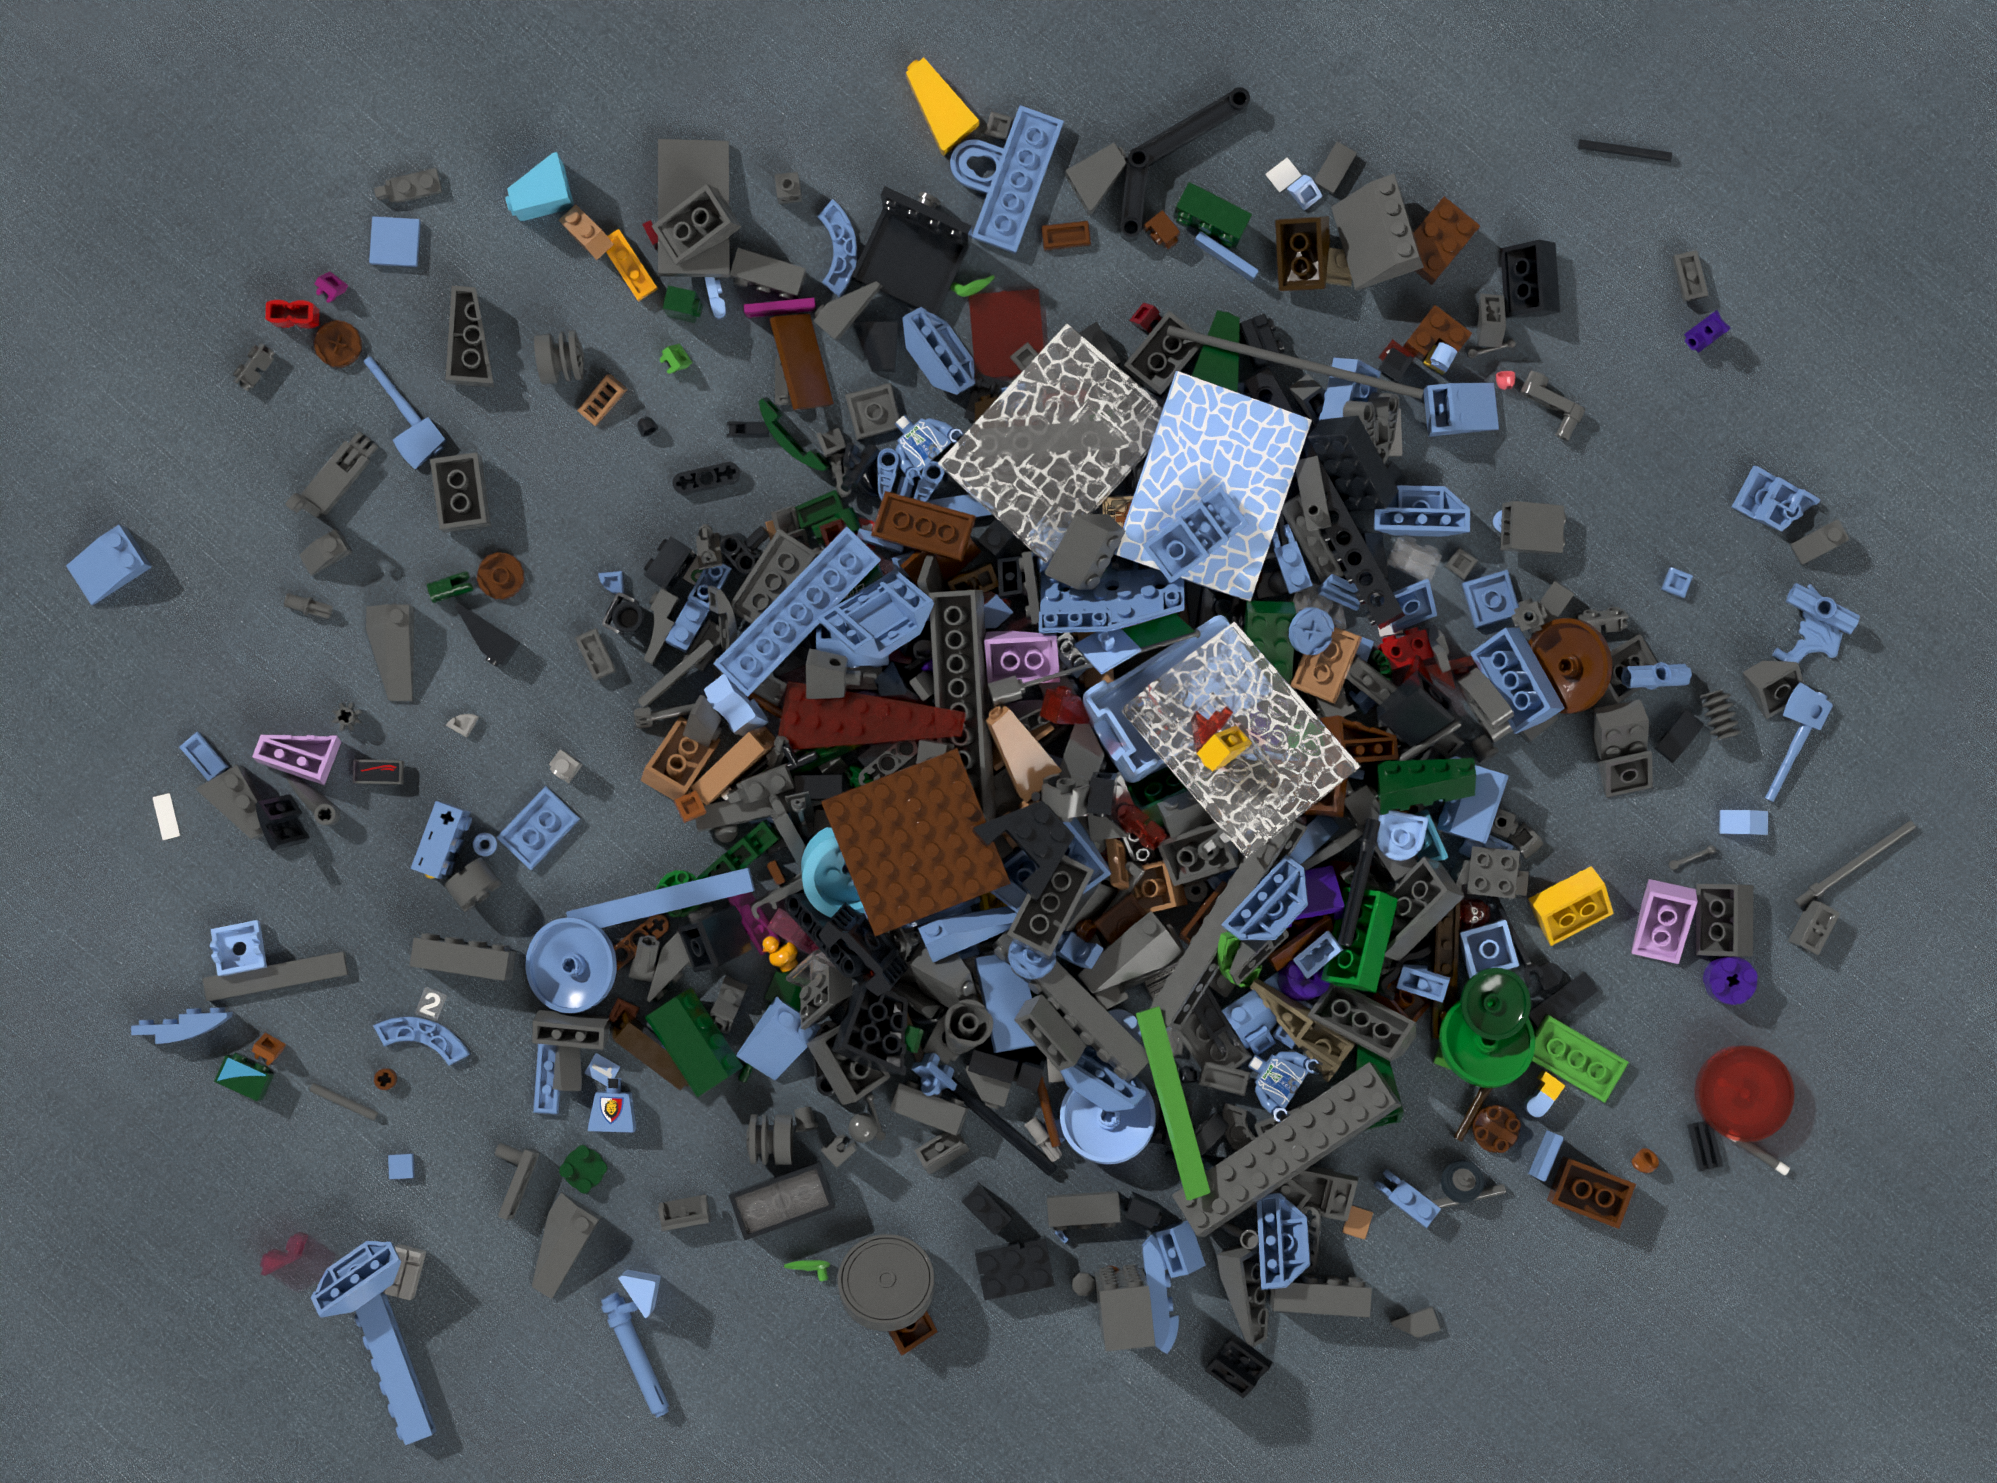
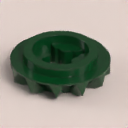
(1380, 663)

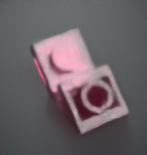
(788, 929)
(277, 1259)

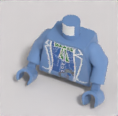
(922, 443)
(1280, 1079)

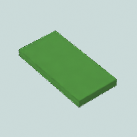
(1577, 1058)

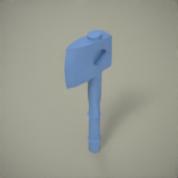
(421, 439)
(1811, 711)

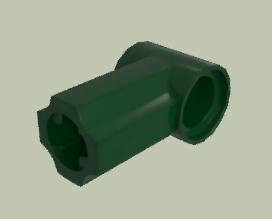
(848, 516)

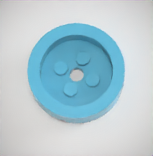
(823, 876)

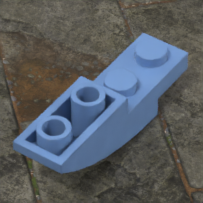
(696, 608)
(190, 1025)

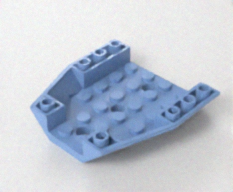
(1108, 610)

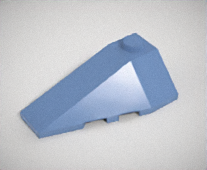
(960, 931)

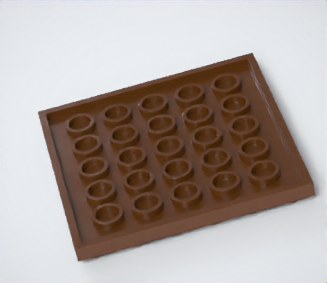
(914, 842)

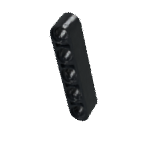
(812, 923)

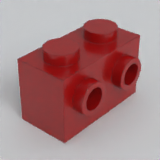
(1403, 649)

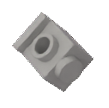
(565, 766)

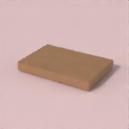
(1326, 672)

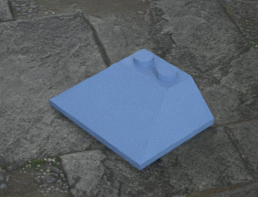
(880, 616)

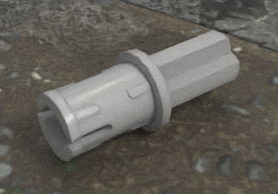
(1042, 1139)

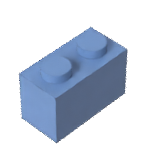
(1180, 1249)

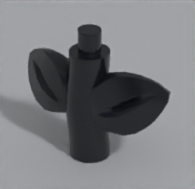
(858, 471)

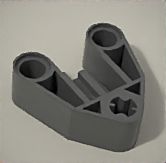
(1378, 417)
(1486, 704)

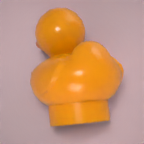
(782, 956)

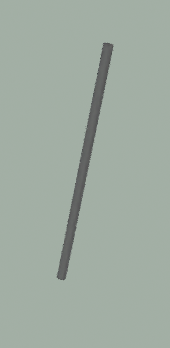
(1295, 362)

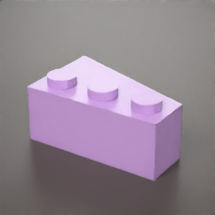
(298, 755)

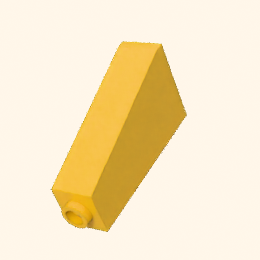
(942, 109)

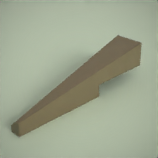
(1311, 1036)

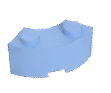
(734, 706)

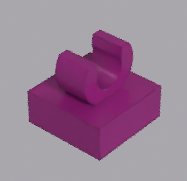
(331, 285)

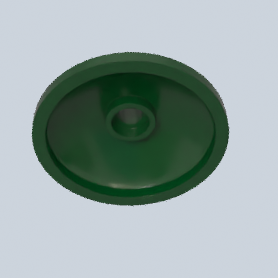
(1509, 1007)

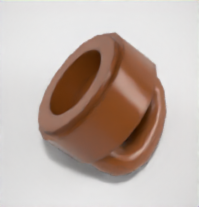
(1645, 1161)

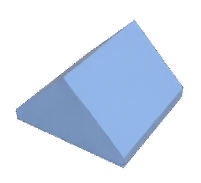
(642, 1289)

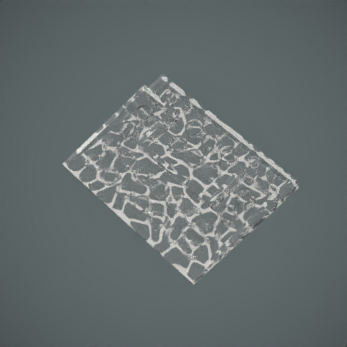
(1055, 442)
(1291, 750)

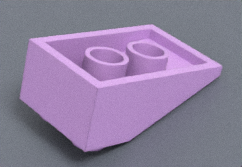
(1021, 654)
(1664, 921)

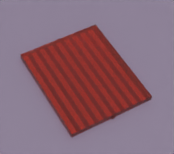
(1001, 327)

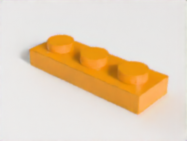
(630, 266)

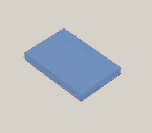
(538, 828)

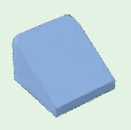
(1305, 191)

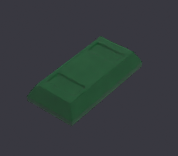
(818, 509)

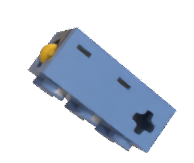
(441, 841)

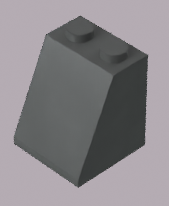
(944, 980)

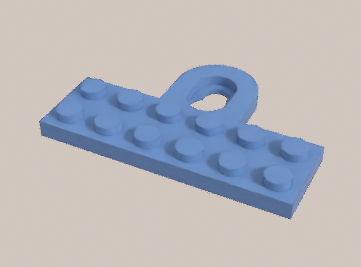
(1016, 179)

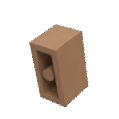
(586, 232)

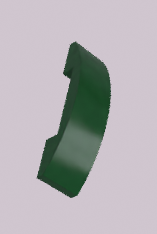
(771, 415)

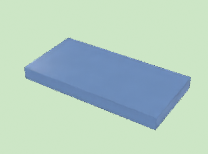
(1003, 997)

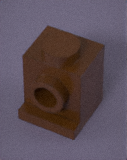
(1162, 230)

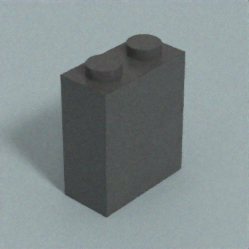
(1532, 527)

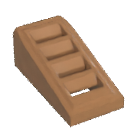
(602, 386)

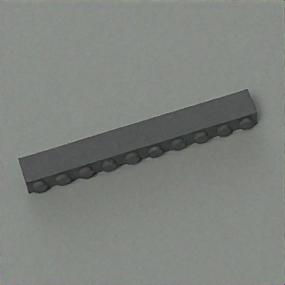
(1200, 960)

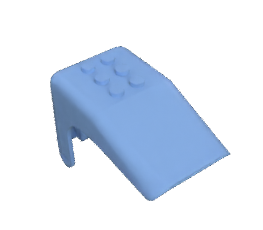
(1105, 701)

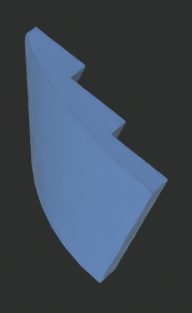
(1772, 499)

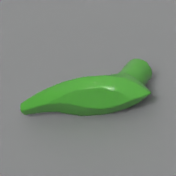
(971, 288)
(810, 1265)

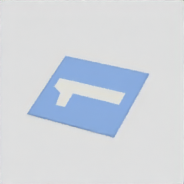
(601, 1069)

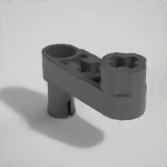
(1535, 390)

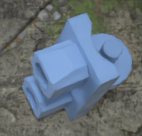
(934, 1078)

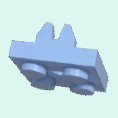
(226, 937)

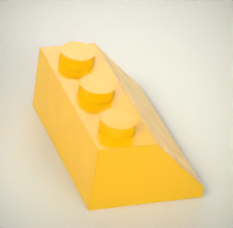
(1571, 905)

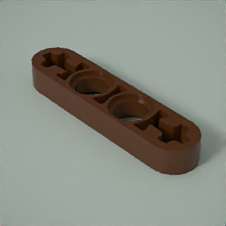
(629, 944)

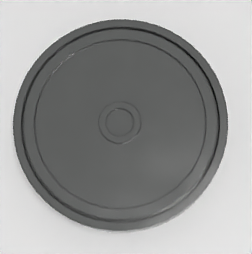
(886, 1282)

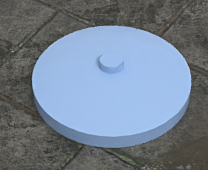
(1106, 1135)

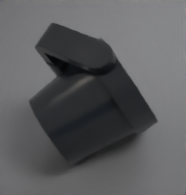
(625, 615)
(920, 645)

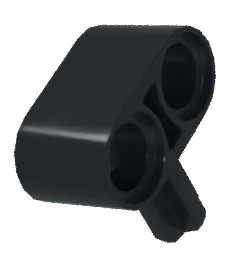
(745, 548)

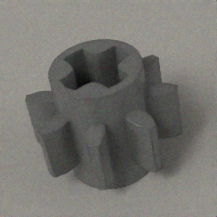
(352, 719)

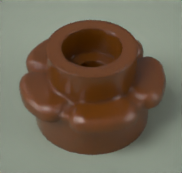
(1085, 930)

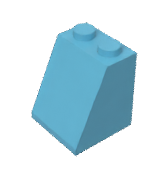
(541, 190)

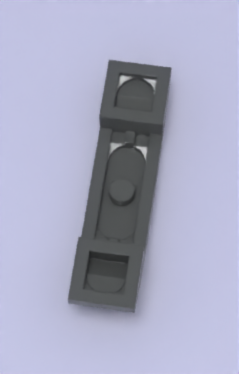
(728, 629)

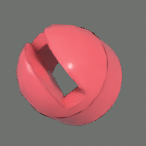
(1505, 379)

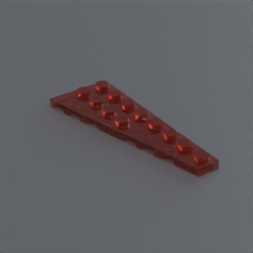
(861, 720)

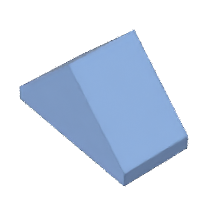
(1743, 822)

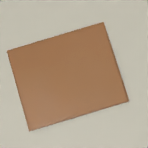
(1358, 1222)

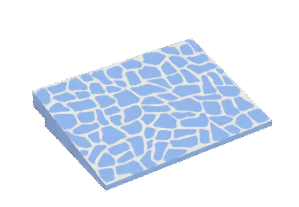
(1207, 441)

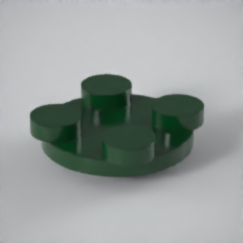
(583, 1168)

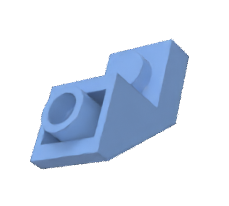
(1078, 951)

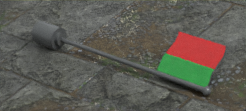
(1146, 635)

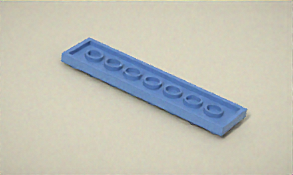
(796, 611)

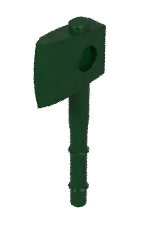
(787, 992)

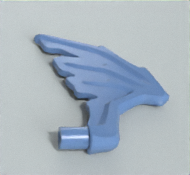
(1817, 635)

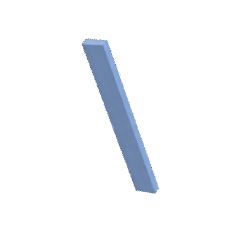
(667, 899)

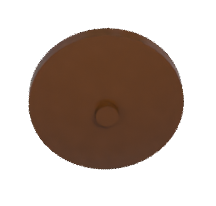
(1573, 661)

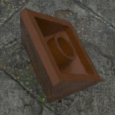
(914, 1334)

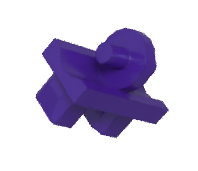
(1706, 332)

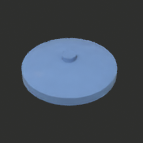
(571, 965)

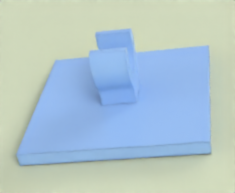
(1107, 649)

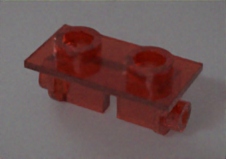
(1133, 821)

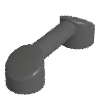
(1249, 1239)

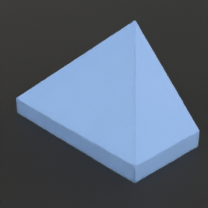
(1317, 954)

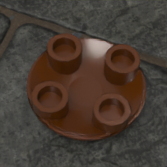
(1496, 1128)

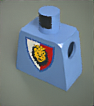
(612, 1109)

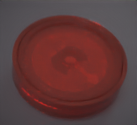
(1744, 1093)

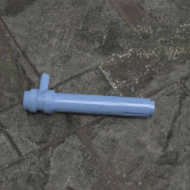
(620, 1320)

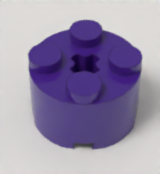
(1296, 987)
(1719, 988)

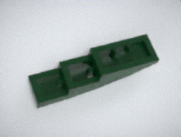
(744, 851)

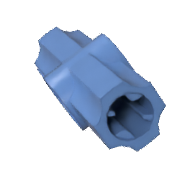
(1809, 602)
(1656, 675)

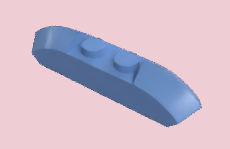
(1164, 1325)

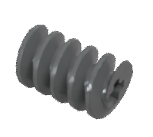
(1720, 714)

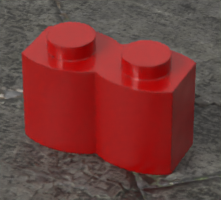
(298, 313)

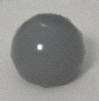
(863, 1127)

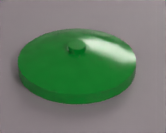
(1484, 1060)

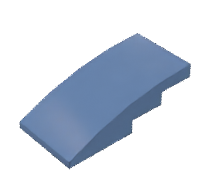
(1195, 534)

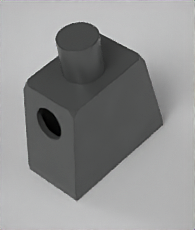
(828, 675)

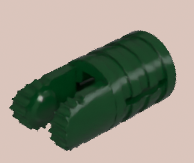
(445, 587)

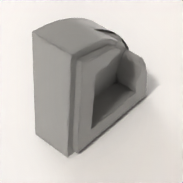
(463, 723)

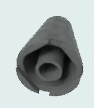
(967, 1026)

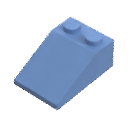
(108, 564)
(776, 1039)

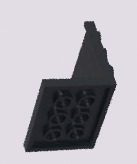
(913, 252)

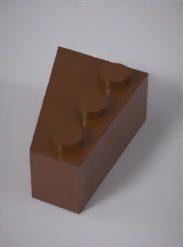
(1362, 742)

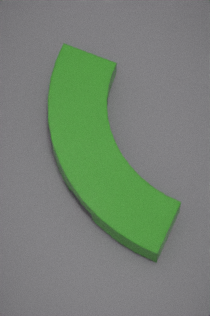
(1227, 950)

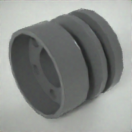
(558, 357)
(771, 1139)

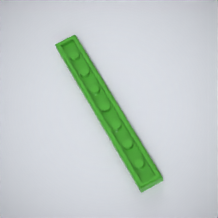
(1173, 1103)

